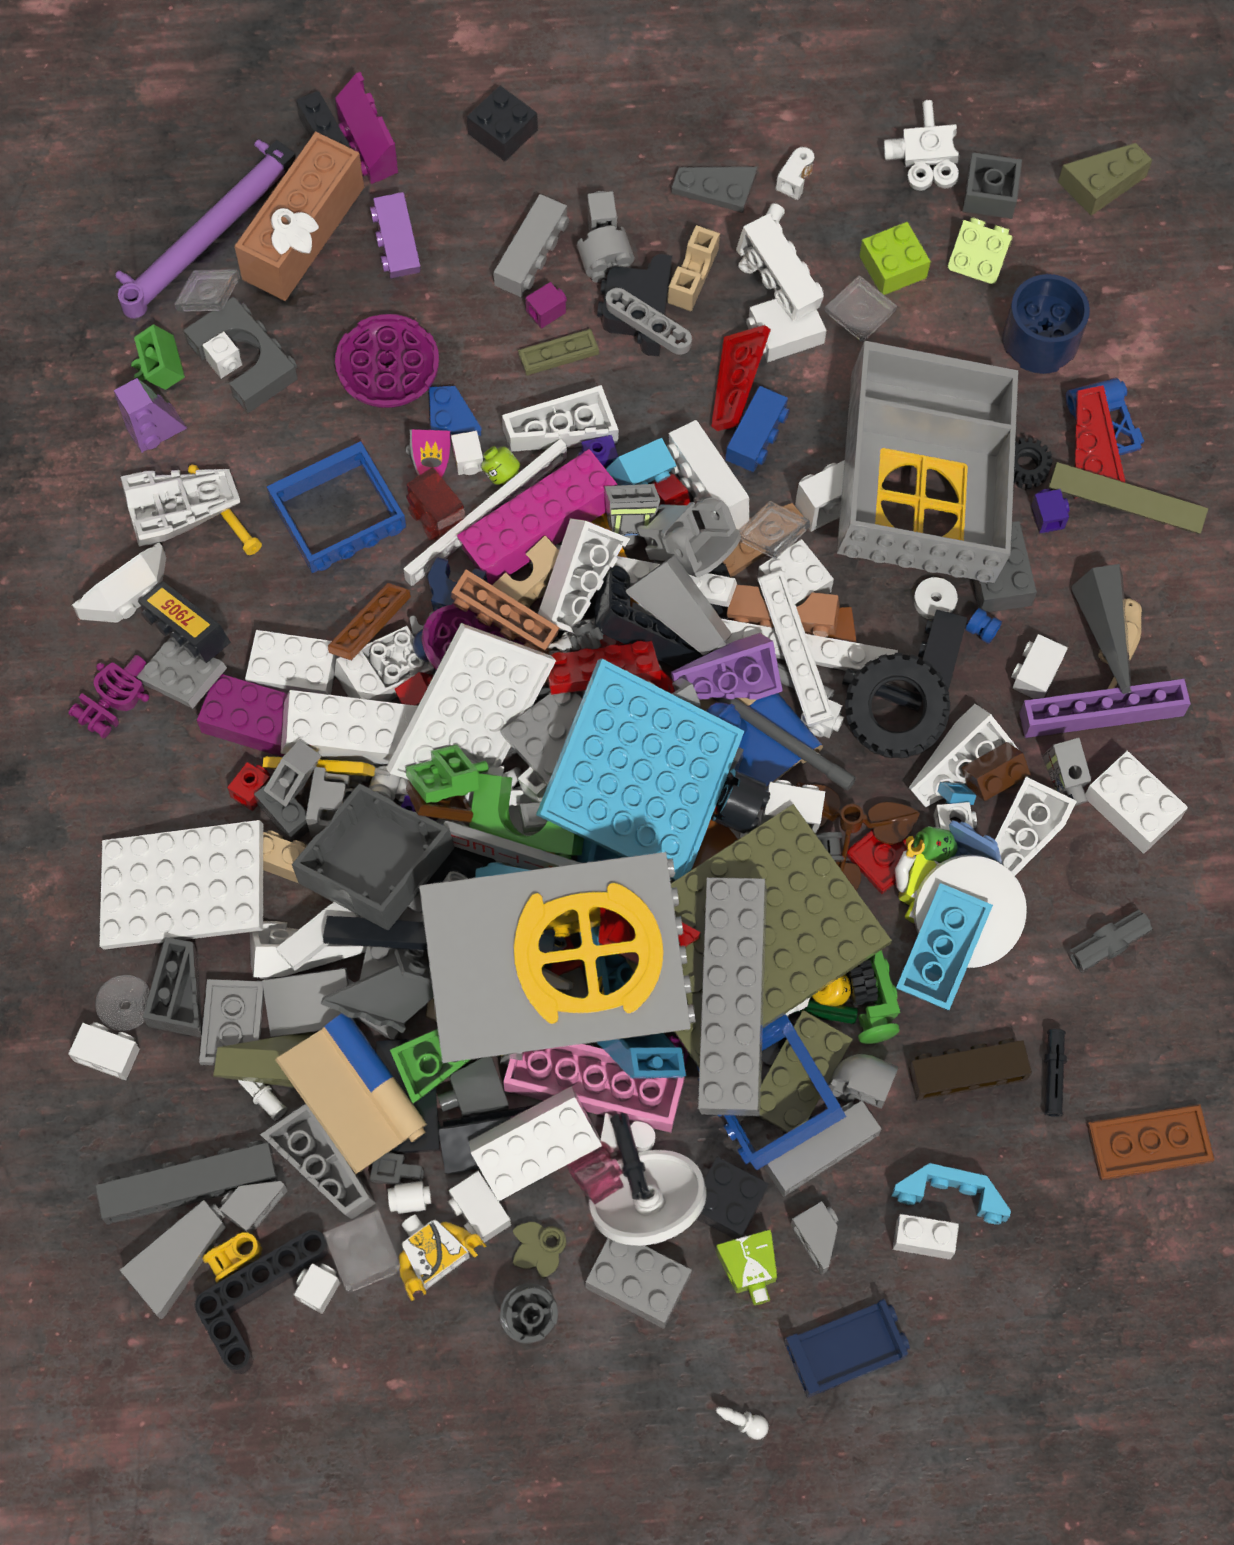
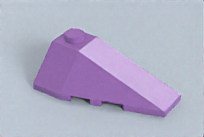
(735, 671)

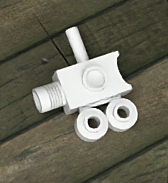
(926, 147)

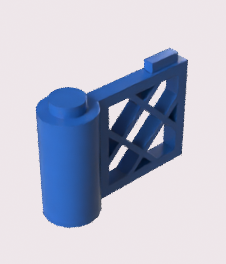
(1115, 393)

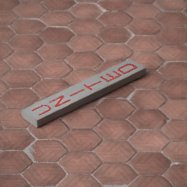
(504, 849)

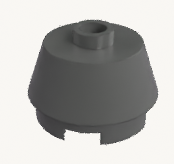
(528, 1313)

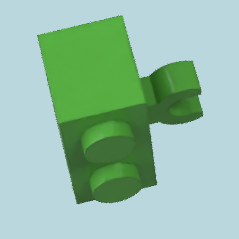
(158, 358)

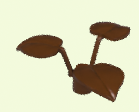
(890, 822)

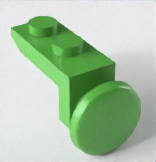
(886, 1007)

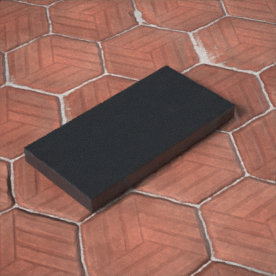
(426, 1105)

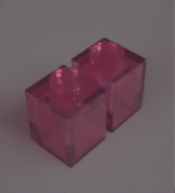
(596, 1174)

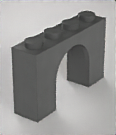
(270, 373)

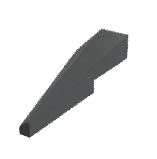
(1103, 605)

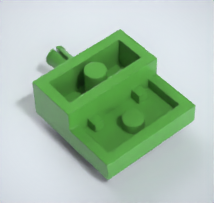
(446, 775)

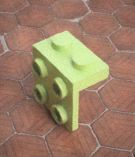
(980, 251)

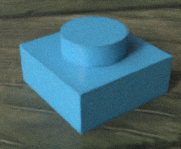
(956, 793)

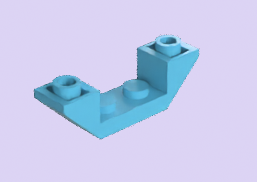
(991, 1204)

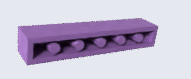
(1104, 708)

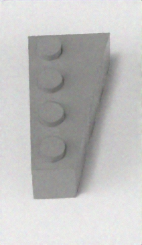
(317, 1158)

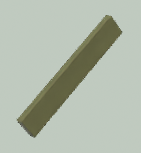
(1128, 498)

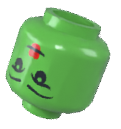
(938, 844)

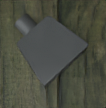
(475, 1089)

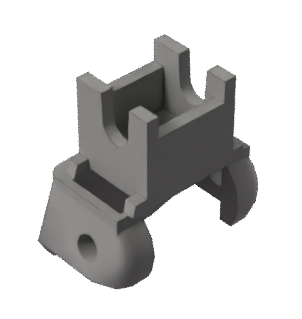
(679, 535)

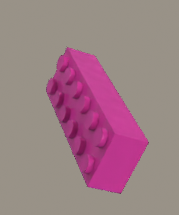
(506, 535)

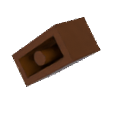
(996, 771)

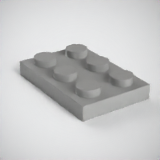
(180, 675)
(230, 1015)

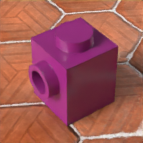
(546, 304)

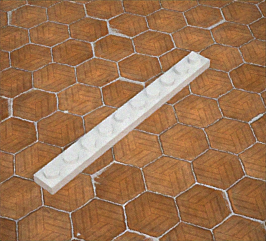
(826, 651)

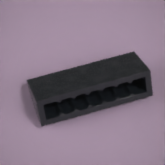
(458, 1131)

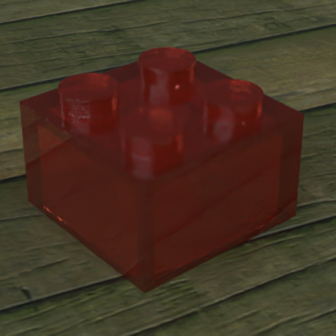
(434, 504)

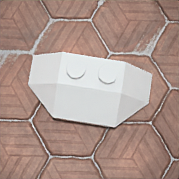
(119, 592)

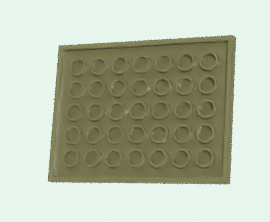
(813, 917)

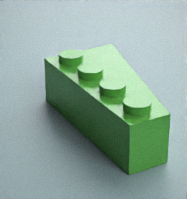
(422, 1064)

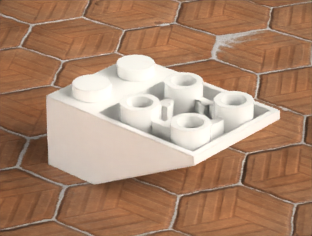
(381, 667)

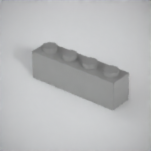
(531, 245)
(824, 1149)

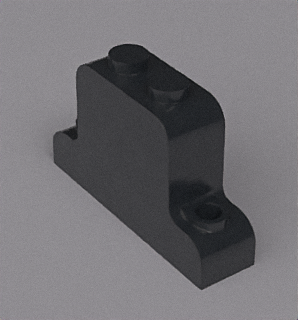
(646, 285)

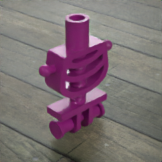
(126, 680)

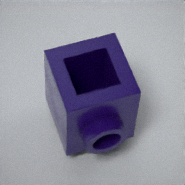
(602, 448)
(1050, 510)

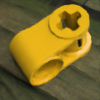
(230, 1256)

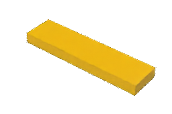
(331, 766)

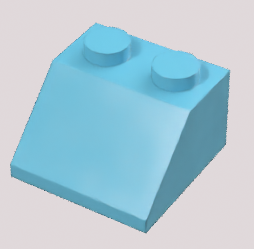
(643, 465)

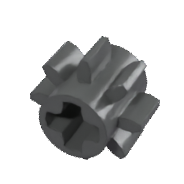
(586, 635)

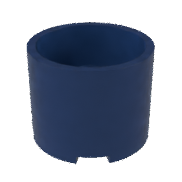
(1045, 323)

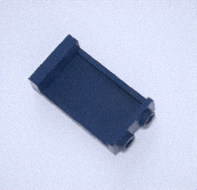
(847, 1348)

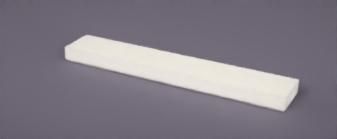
(795, 648)

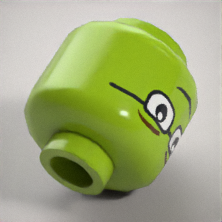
(500, 465)

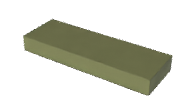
(558, 352)

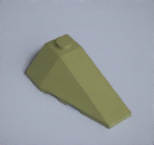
(256, 1059)

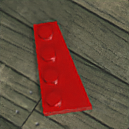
(736, 374)
(1095, 437)

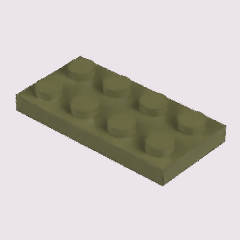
(787, 1089)

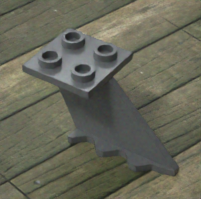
(388, 995)

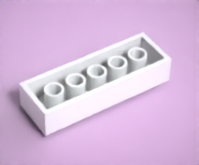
(345, 726)

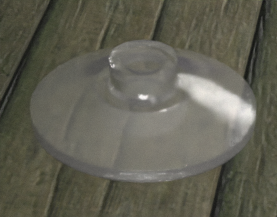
(116, 992)

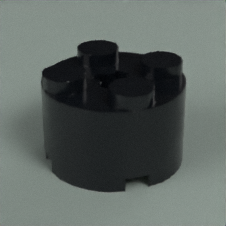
(741, 802)

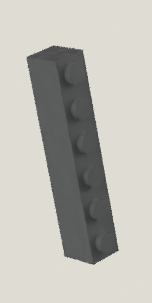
(185, 1183)

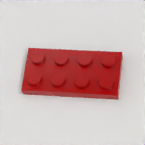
(574, 669)

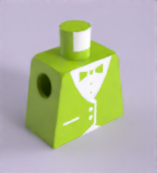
(749, 1264)

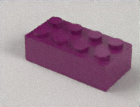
(244, 714)

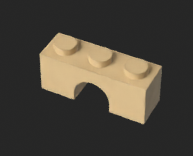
(691, 276)
(528, 591)

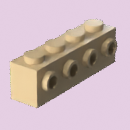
(280, 854)

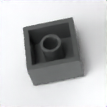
(992, 185)

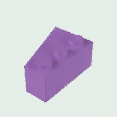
(395, 235)
(147, 415)

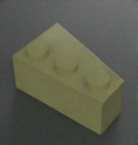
(1104, 176)

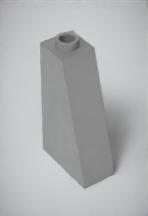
(681, 606)
(174, 1257)

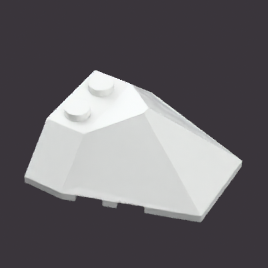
(175, 502)

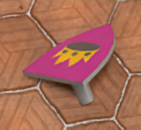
(429, 450)

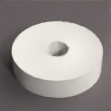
(935, 587)

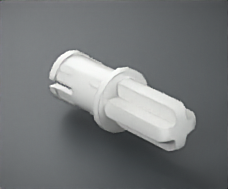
(265, 1098)

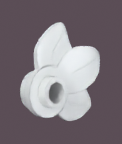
(294, 234)

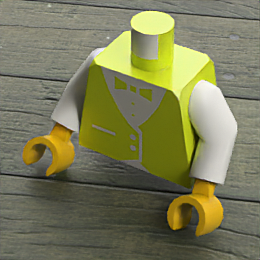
(910, 873)

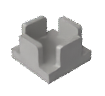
(325, 798)

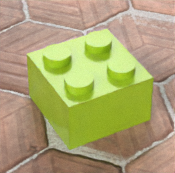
(894, 258)

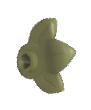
(535, 1251)

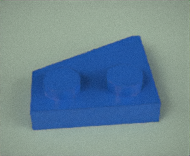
(451, 412)

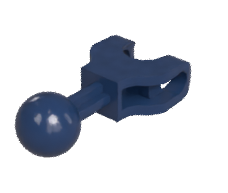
(441, 591)

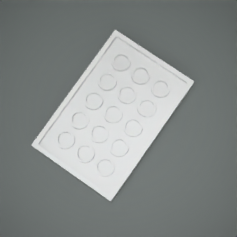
(472, 698)
(182, 885)

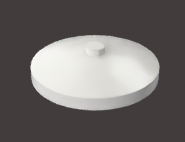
(990, 883)
(672, 1206)

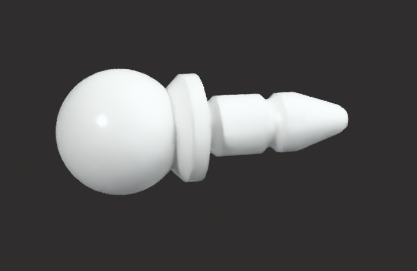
(754, 1426)

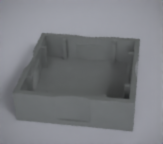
(373, 856)

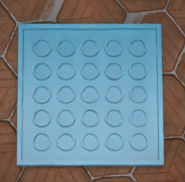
(640, 769)

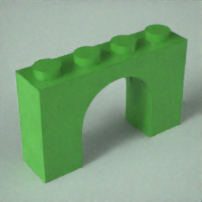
(492, 816)

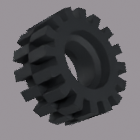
(1040, 455)
(862, 984)

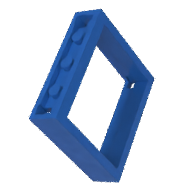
(320, 473)
(771, 1034)

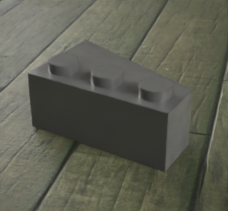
(175, 990)

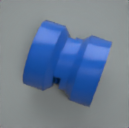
(983, 625)

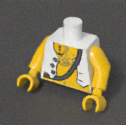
(433, 1252)

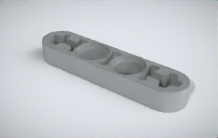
(645, 324)

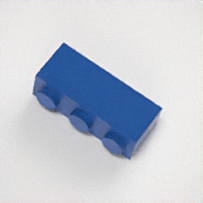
(757, 429)

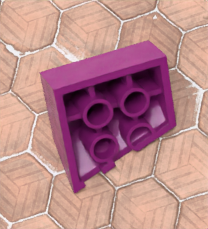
(366, 131)

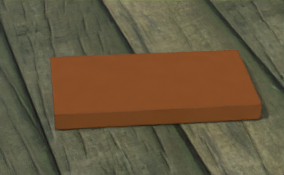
(1150, 1142)

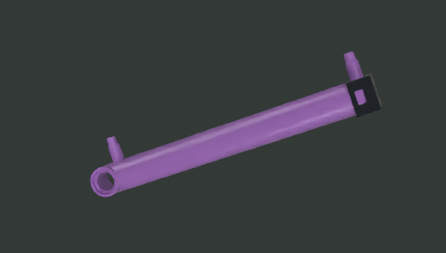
(205, 230)

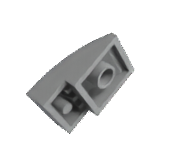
(295, 1001)

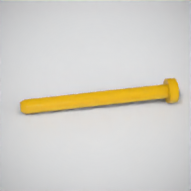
(251, 545)

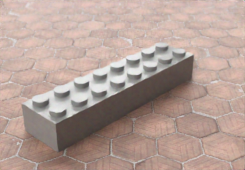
(733, 997)

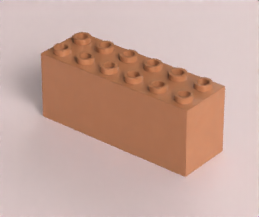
(319, 183)

